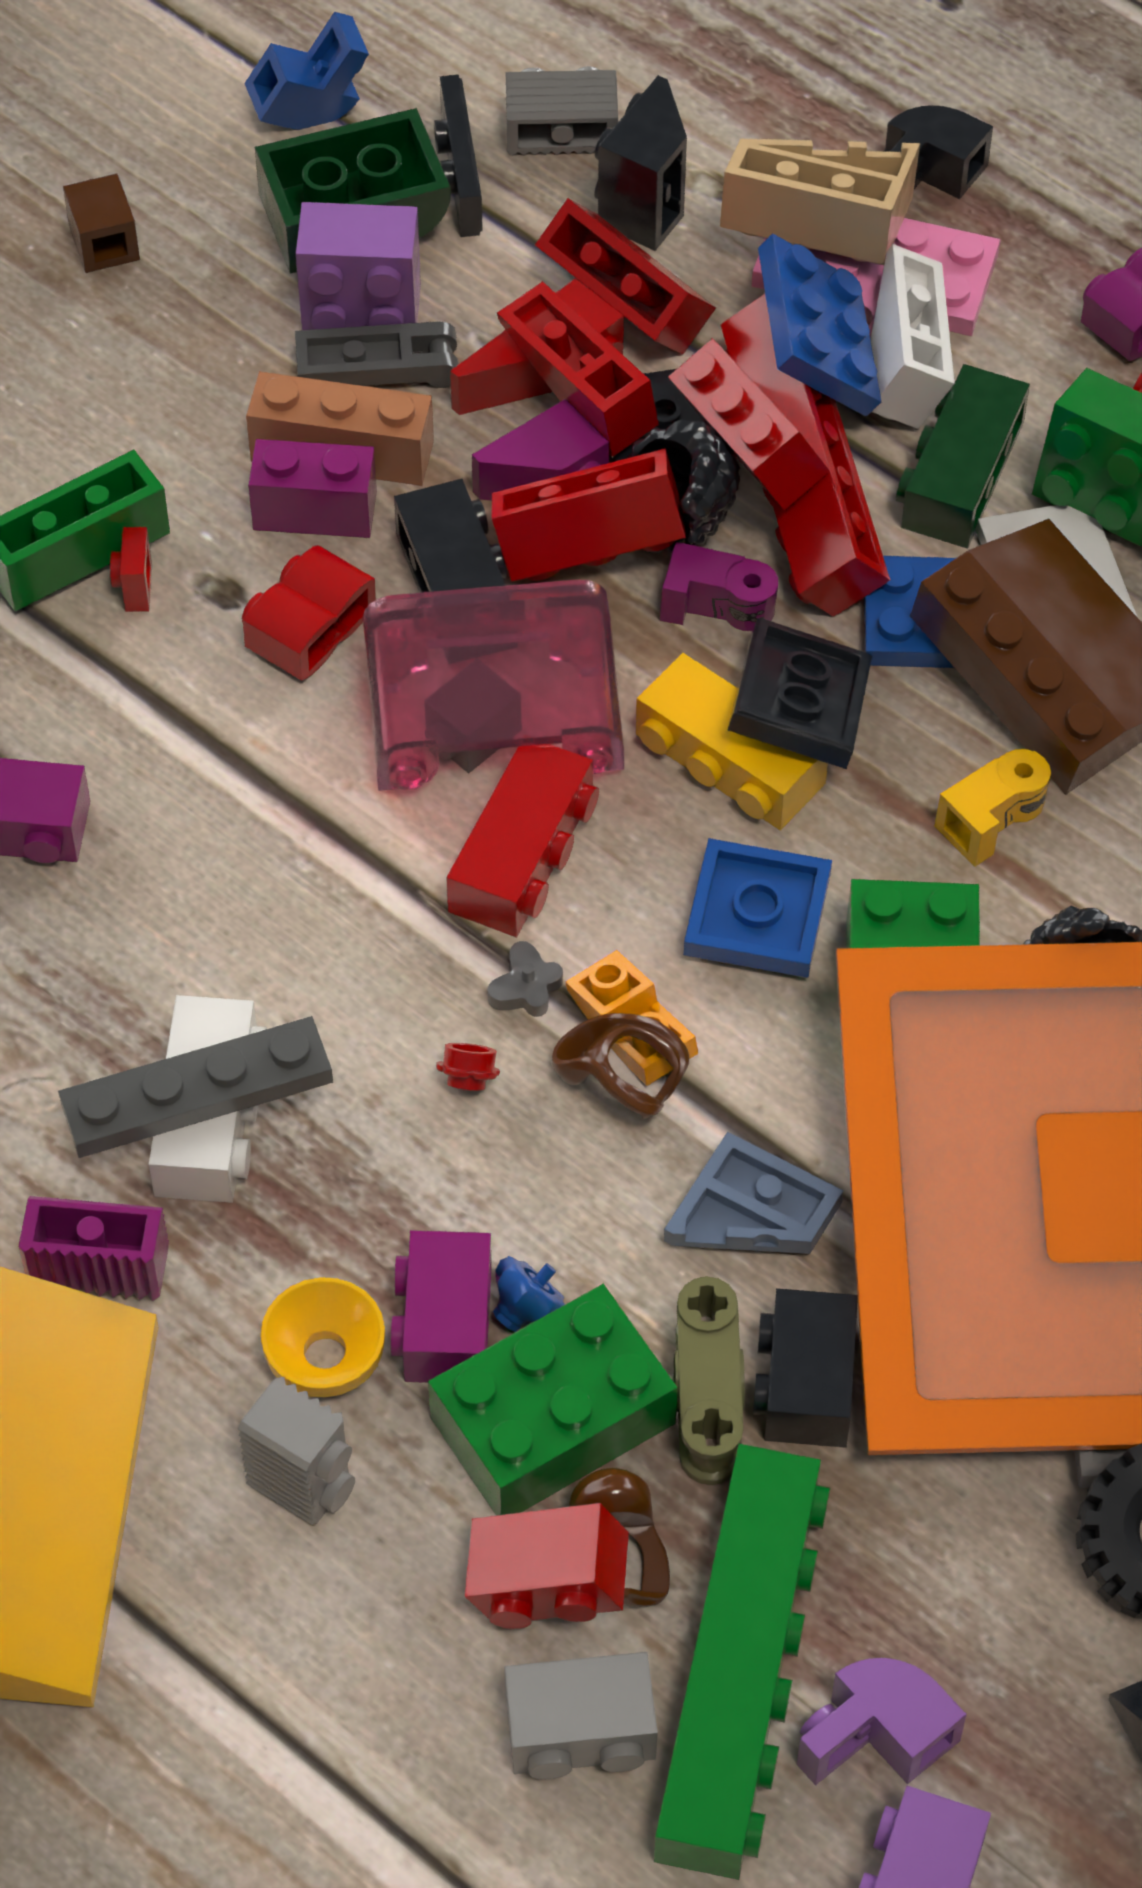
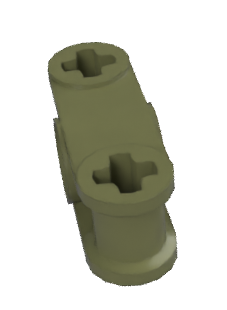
(709, 1379)

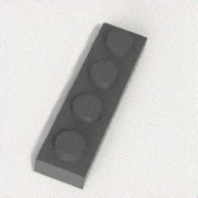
(195, 1086)

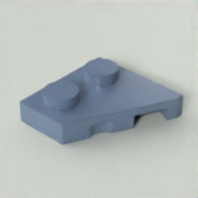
(753, 1203)

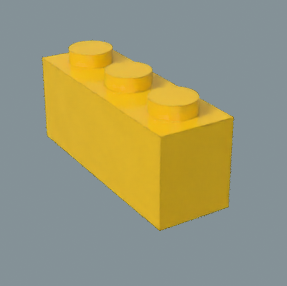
(688, 720)

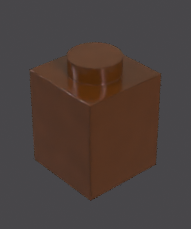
(101, 223)

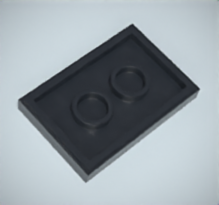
(801, 693)

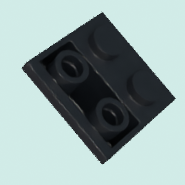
(644, 167)

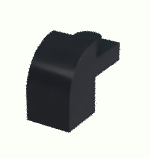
(951, 147)

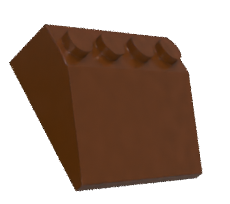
(1041, 647)

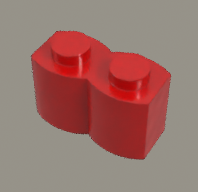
(307, 612)

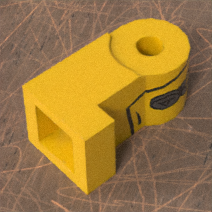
(991, 800)

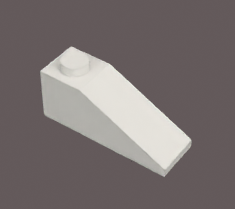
(911, 338)

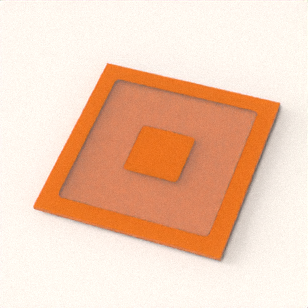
(996, 1193)

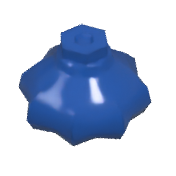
(524, 1293)

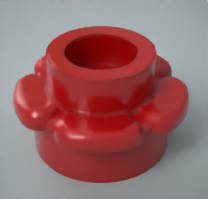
(468, 1065)

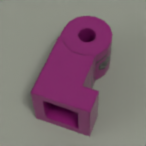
(718, 587)

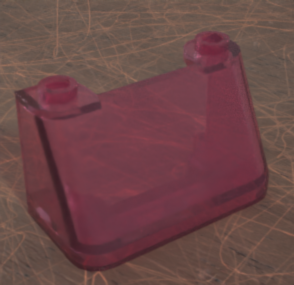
(491, 675)

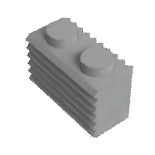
(559, 109)
(296, 1452)

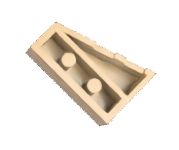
(820, 198)

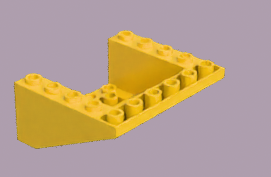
(68, 1454)

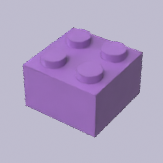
(357, 265)

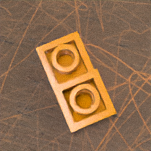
(620, 987)

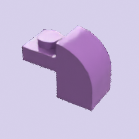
(883, 1705)

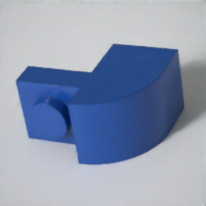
(312, 86)

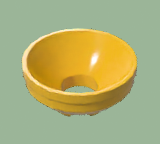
(320, 1311)

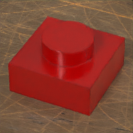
(133, 569)

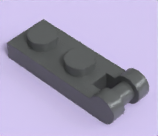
(379, 354)

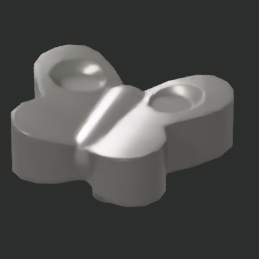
(526, 983)

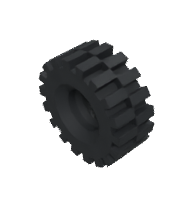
(1112, 1531)

